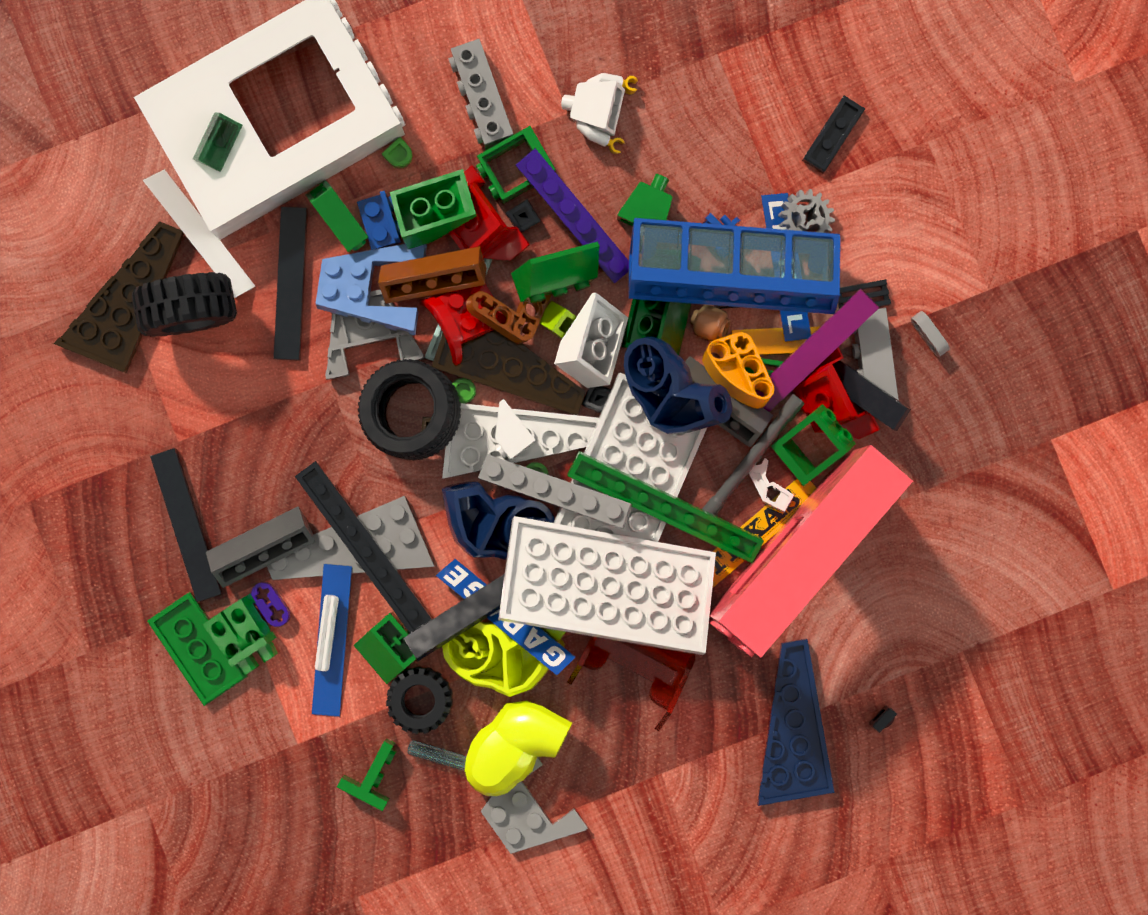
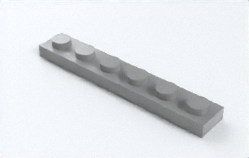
(555, 491)

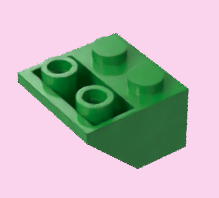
(385, 647)

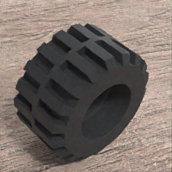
(399, 710)

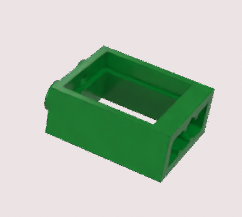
(526, 135)
(796, 459)

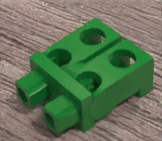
(240, 633)

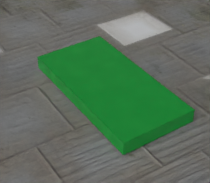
(194, 650)

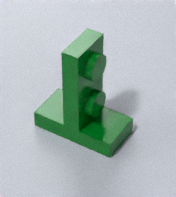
(373, 778)

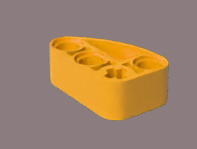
(731, 371)

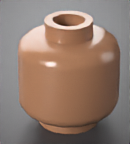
(710, 323)

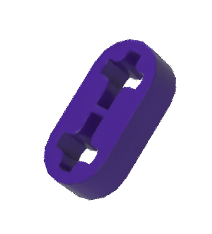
(276, 601)

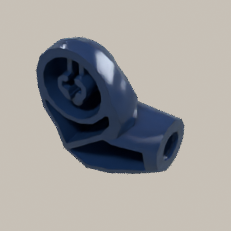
(666, 390)

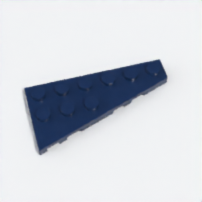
(796, 747)

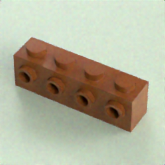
(432, 275)

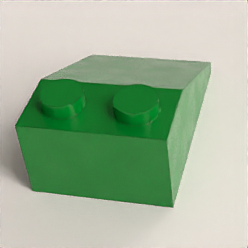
(432, 208)

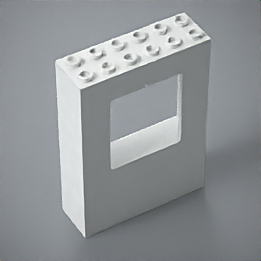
(250, 178)

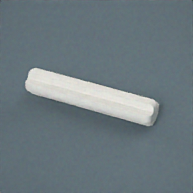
(326, 633)

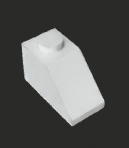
(511, 433)

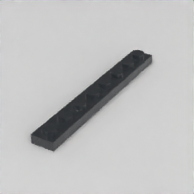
(363, 547)

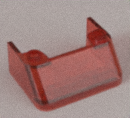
(662, 666)

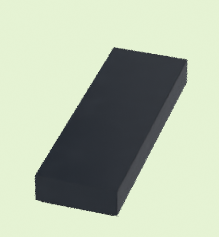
(833, 134)

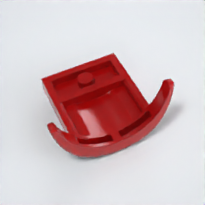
(455, 319)

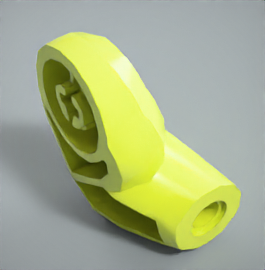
(494, 660)
(510, 745)

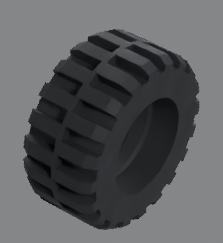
(184, 304)

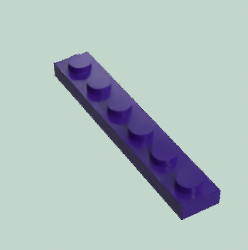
(573, 213)

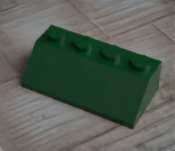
(657, 320)

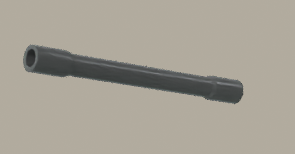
(785, 416)

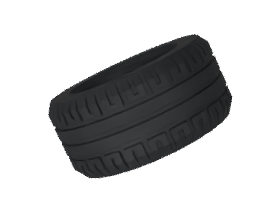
(376, 398)

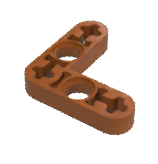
(513, 318)

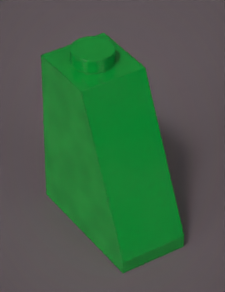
(337, 216)

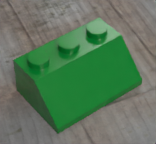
(557, 273)

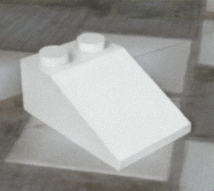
(592, 343)

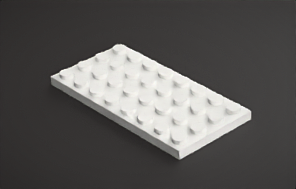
(636, 448)
(607, 586)

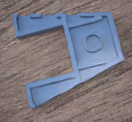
(347, 284)

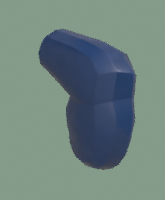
(484, 523)

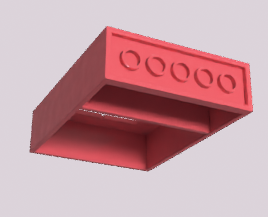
(808, 550)

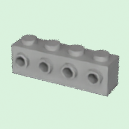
(481, 92)

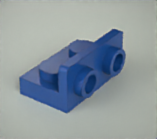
(379, 221)

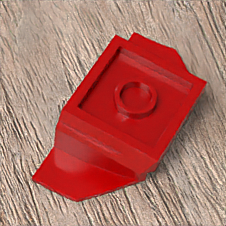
(487, 227)
(826, 388)

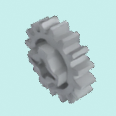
(817, 216)

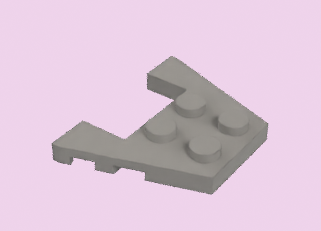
(352, 332)
(523, 823)

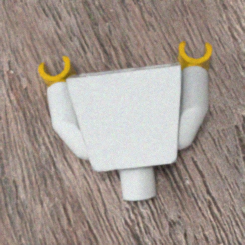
(598, 107)

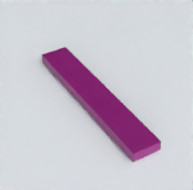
(819, 346)

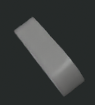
(930, 334)

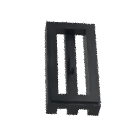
(884, 292)

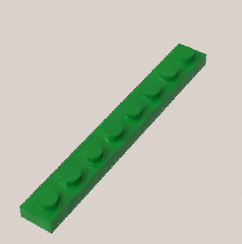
(665, 507)

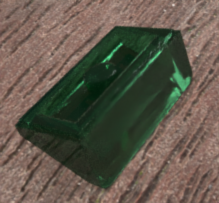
(217, 141)

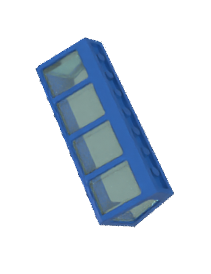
(734, 266)

